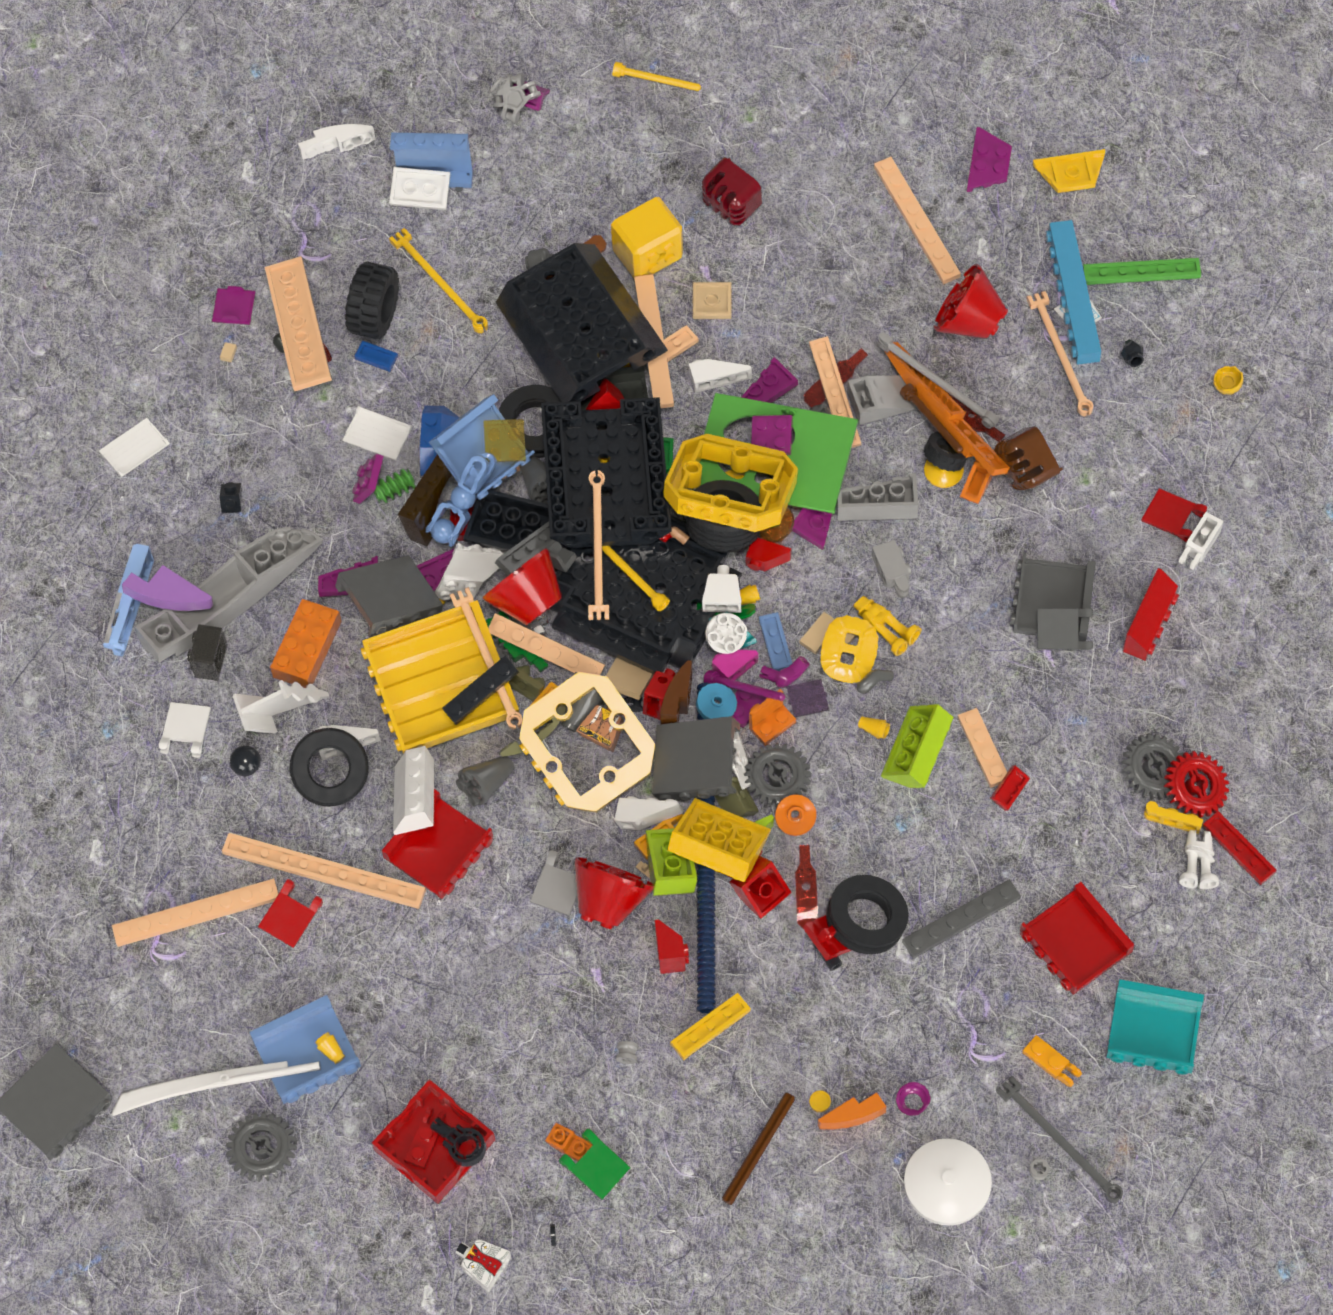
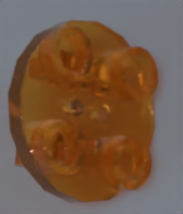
(778, 533)

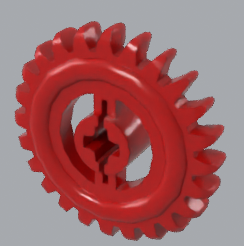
(1185, 791)

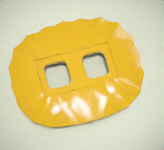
(834, 645)

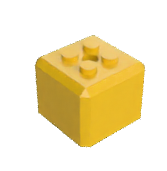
(647, 238)

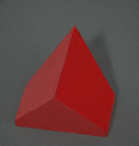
(606, 398)

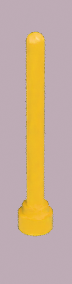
(621, 70)
(658, 600)

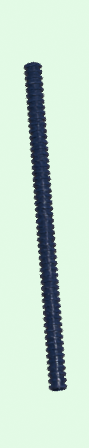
(706, 927)

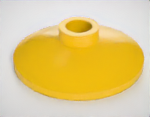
(940, 477)

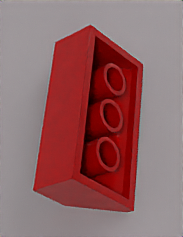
(1151, 615)

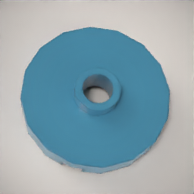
(708, 708)

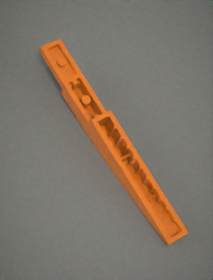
(950, 415)

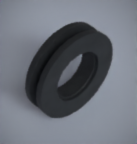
(523, 399)
(881, 893)

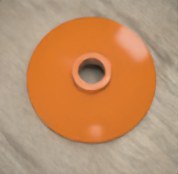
(795, 825)

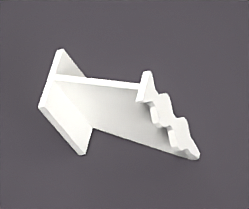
(468, 568)
(257, 711)

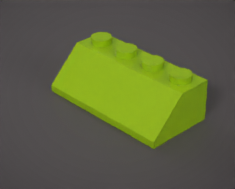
(917, 745)

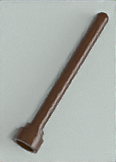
(910, 393)

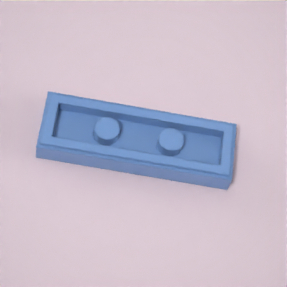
(775, 641)

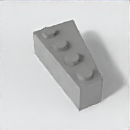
(880, 500)

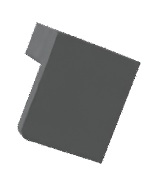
(560, 557)

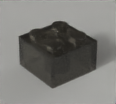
(207, 652)

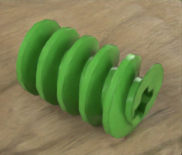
(394, 485)

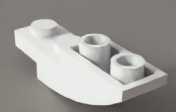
(341, 136)

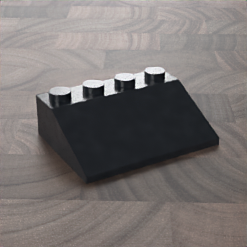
(504, 520)

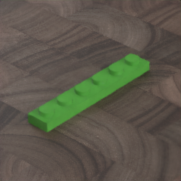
(1142, 271)

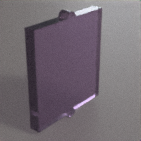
(807, 698)

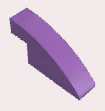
(167, 591)

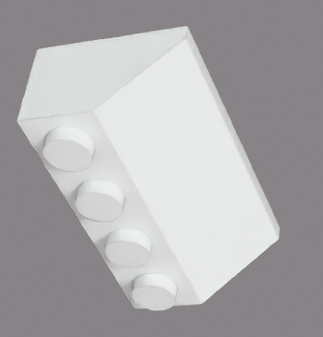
(413, 791)

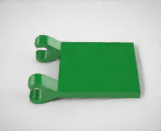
(598, 1168)

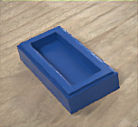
(376, 356)

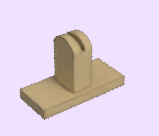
(644, 868)

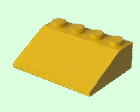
(718, 839)

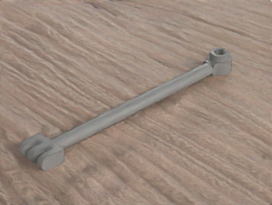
(988, 418)

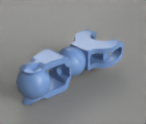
(462, 499)

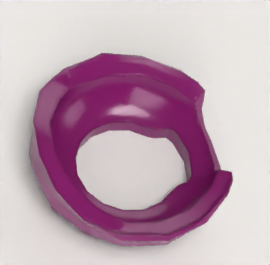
(912, 1088)

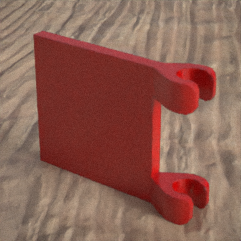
(1171, 513)
(287, 917)

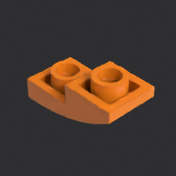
(567, 1142)

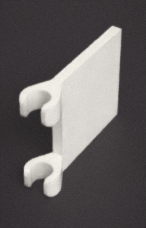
(185, 724)

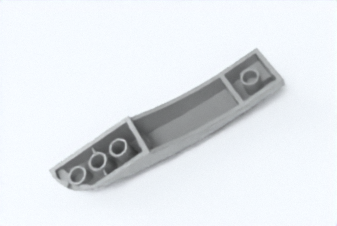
(233, 590)

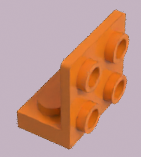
(769, 719)

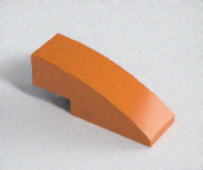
(976, 483)
(853, 1113)

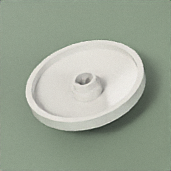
(947, 1182)

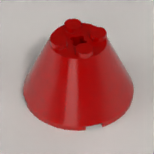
(971, 307)
(607, 892)

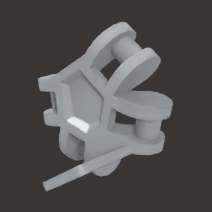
(513, 96)

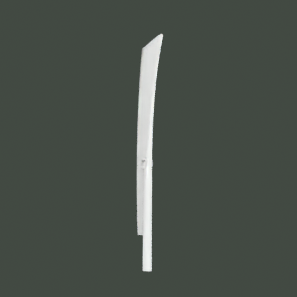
(152, 1093)

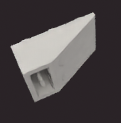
(877, 397)

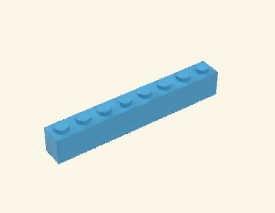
(1074, 292)

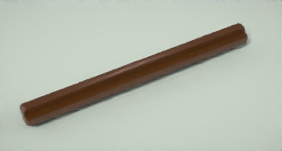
(758, 1149)

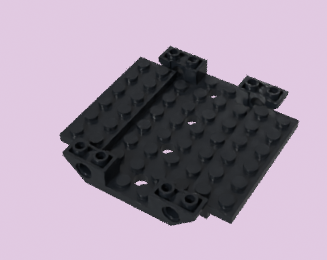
(634, 626)

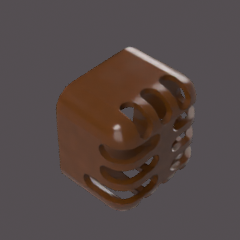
(1028, 451)

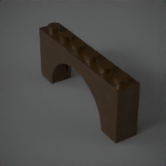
(423, 501)

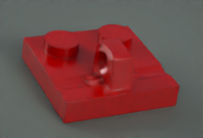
(824, 938)

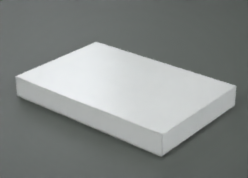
(419, 188)

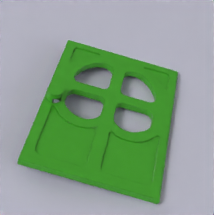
(818, 451)

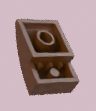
(677, 695)

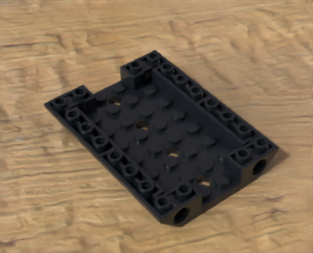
(554, 331)
(632, 475)

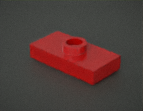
(1010, 788)

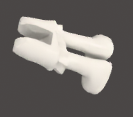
(1203, 851)

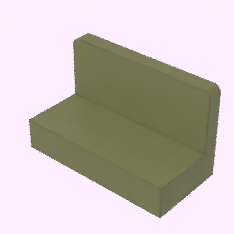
(739, 802)

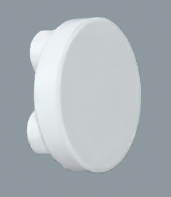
(725, 633)

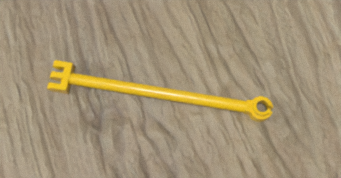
(404, 241)

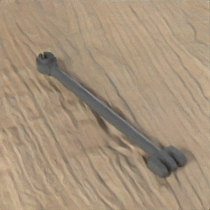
(1012, 1092)

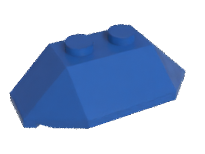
(433, 422)

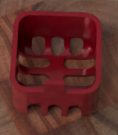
(738, 189)

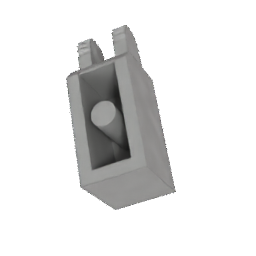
(891, 567)

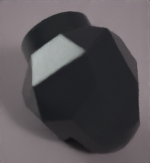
(1132, 353)

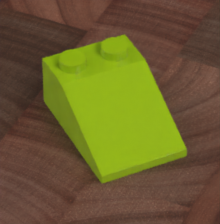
(667, 870)

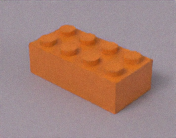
(306, 643)

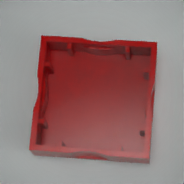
(441, 1171)

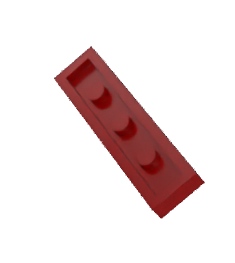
(1239, 848)

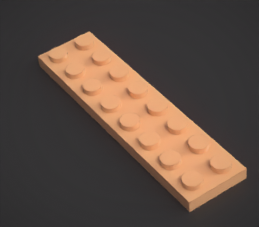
(298, 324)

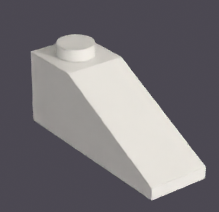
(713, 373)
(364, 735)

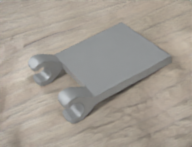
(555, 887)

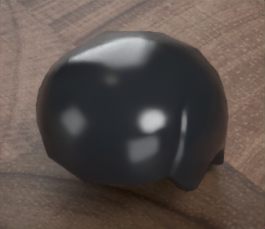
(245, 760)

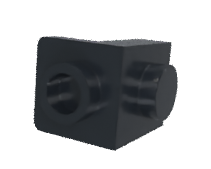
(230, 497)

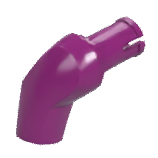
(787, 675)

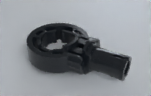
(456, 1138)

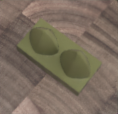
(527, 685)

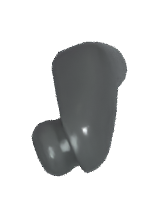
(873, 678)

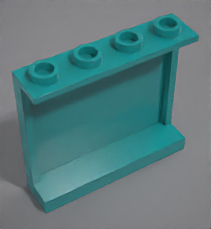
(1155, 1027)

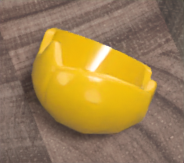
(1228, 380)

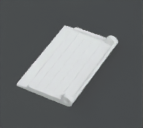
(377, 433)
(134, 447)

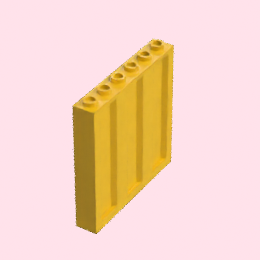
(427, 667)

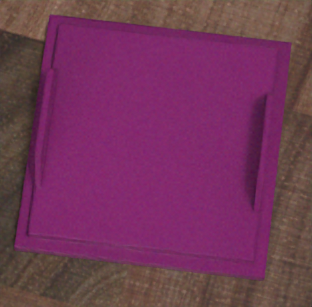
(233, 305)

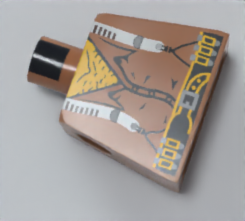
(598, 728)

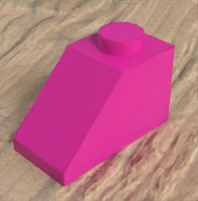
(734, 664)

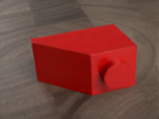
(766, 555)

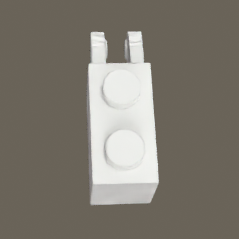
(1202, 539)

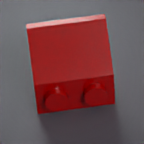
(762, 888)
(671, 950)

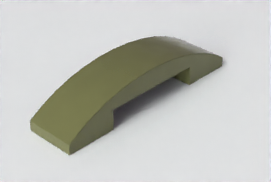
(513, 747)

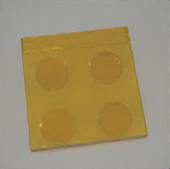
(505, 439)

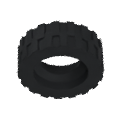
(940, 458)

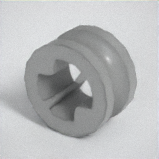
(1033, 1172)

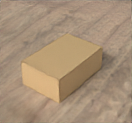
(228, 352)

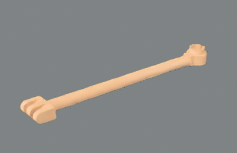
(1040, 303)
(597, 520)
(464, 603)

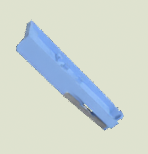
(117, 636)

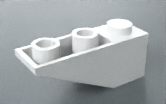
(642, 813)

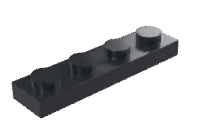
(480, 690)

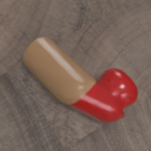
(677, 534)

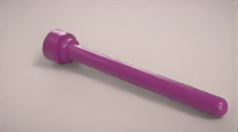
(714, 677)

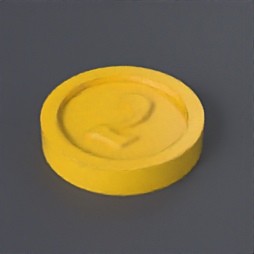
(820, 1101)

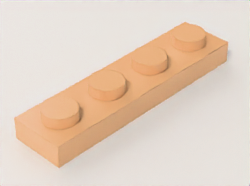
(983, 746)

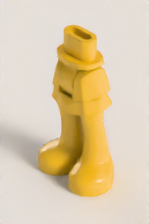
(878, 616)

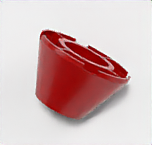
(527, 590)

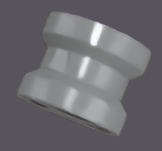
(627, 1052)

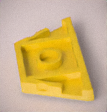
(1071, 171)

